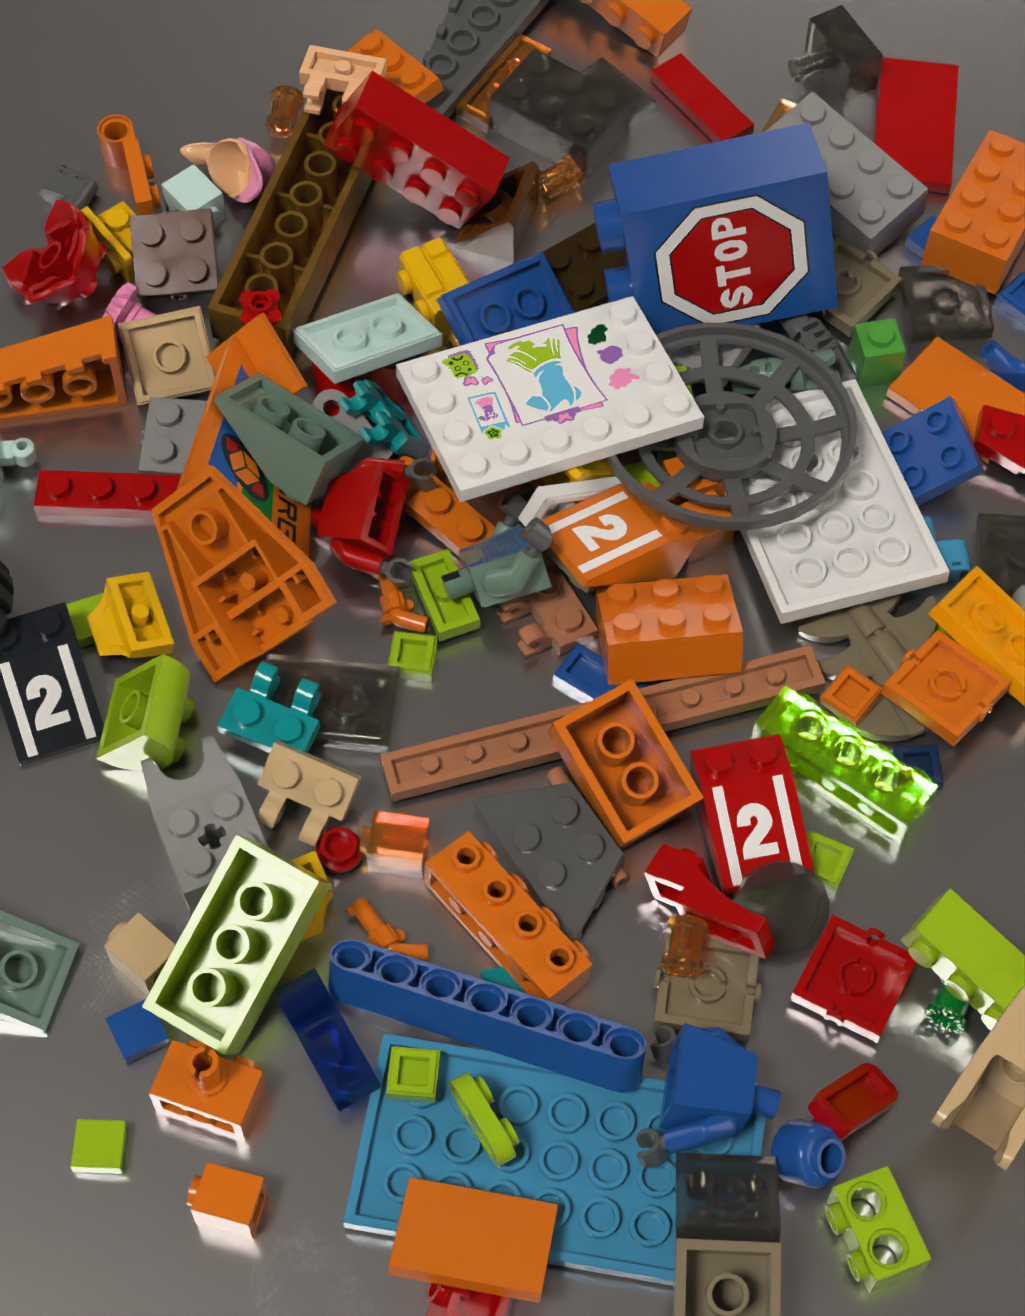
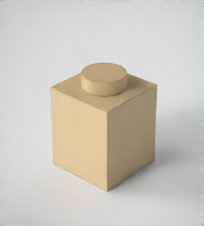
(139, 951)

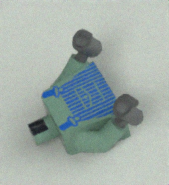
(505, 563)

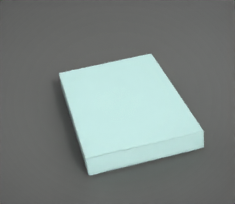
(366, 338)

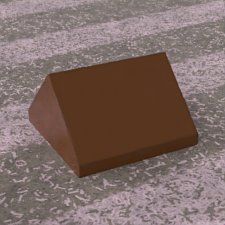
(503, 221)

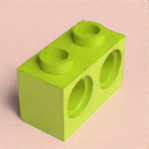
(889, 1227)

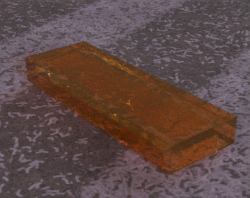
(476, 103)

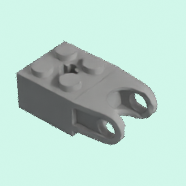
(197, 816)

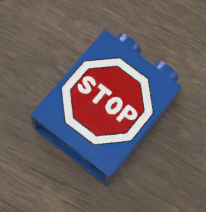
(722, 231)

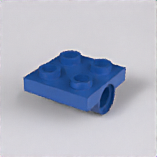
(934, 450)

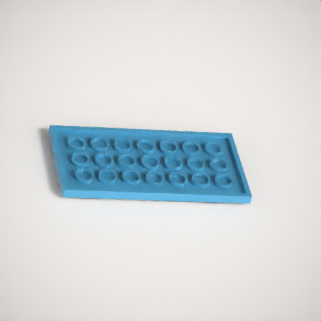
(571, 1152)

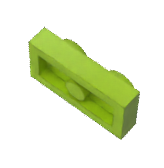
(446, 616)

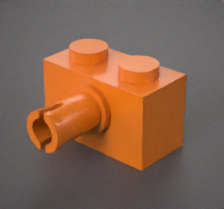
(209, 1088)

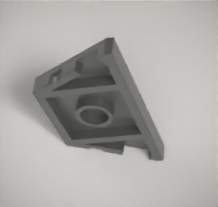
(556, 848)

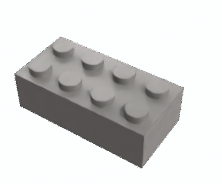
(868, 189)

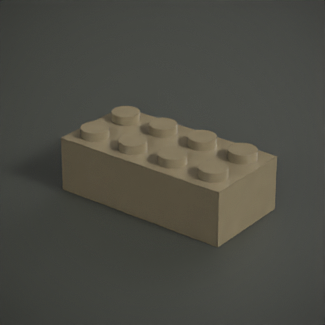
(726, 1278)

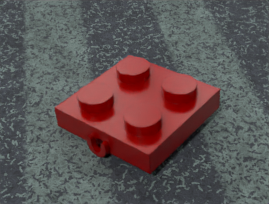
(854, 978)

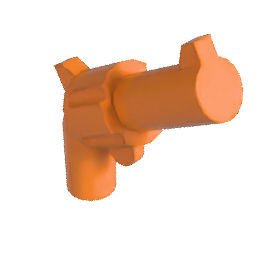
(398, 609)
(384, 934)

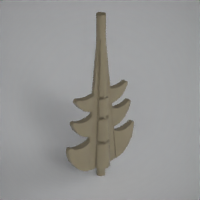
(877, 653)

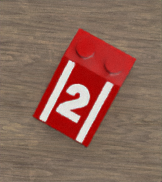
(749, 807)

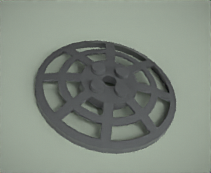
(752, 431)

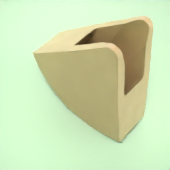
(991, 1089)

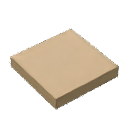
(168, 355)

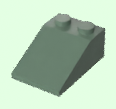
(288, 437)
(31, 971)

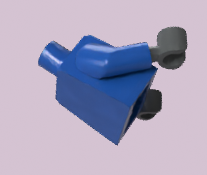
(705, 1091)

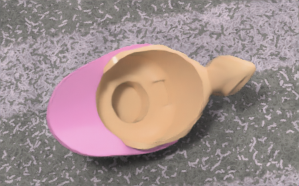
(234, 166)

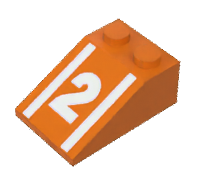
(619, 539)

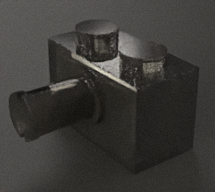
(840, 52)

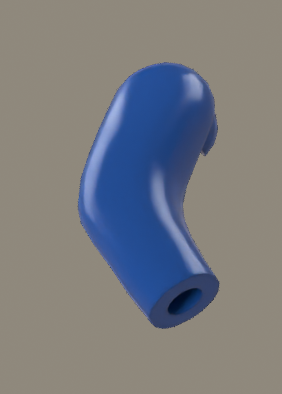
(1004, 364)

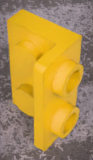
(114, 231)

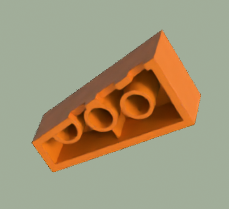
(62, 373)

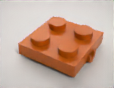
(945, 687)

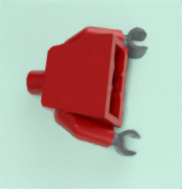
(365, 512)

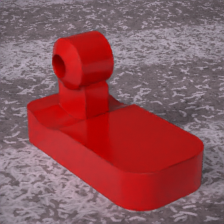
(853, 1100)

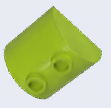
(147, 715)

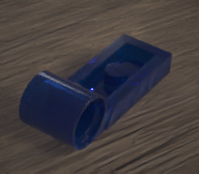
(327, 1039)

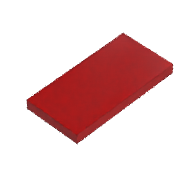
(918, 118)

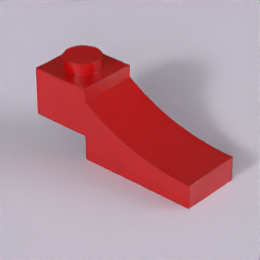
(684, 882)

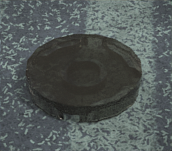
(790, 901)

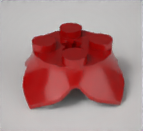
(64, 266)

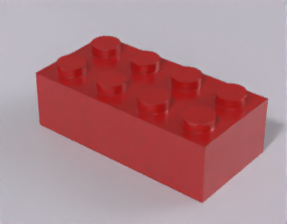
(416, 150)

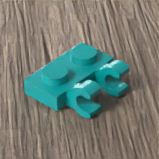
(393, 423)
(262, 722)

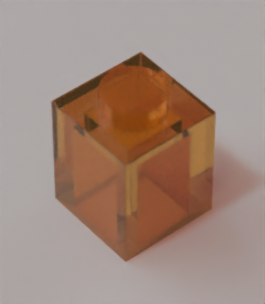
(396, 843)

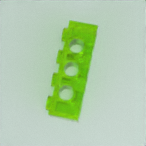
(853, 785)

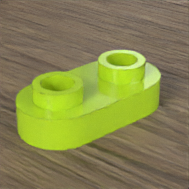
(474, 1102)

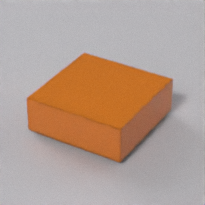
(851, 696)

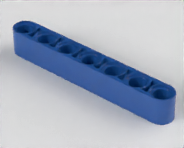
(487, 1015)

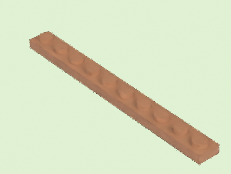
(526, 740)

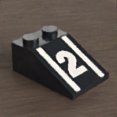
(46, 686)

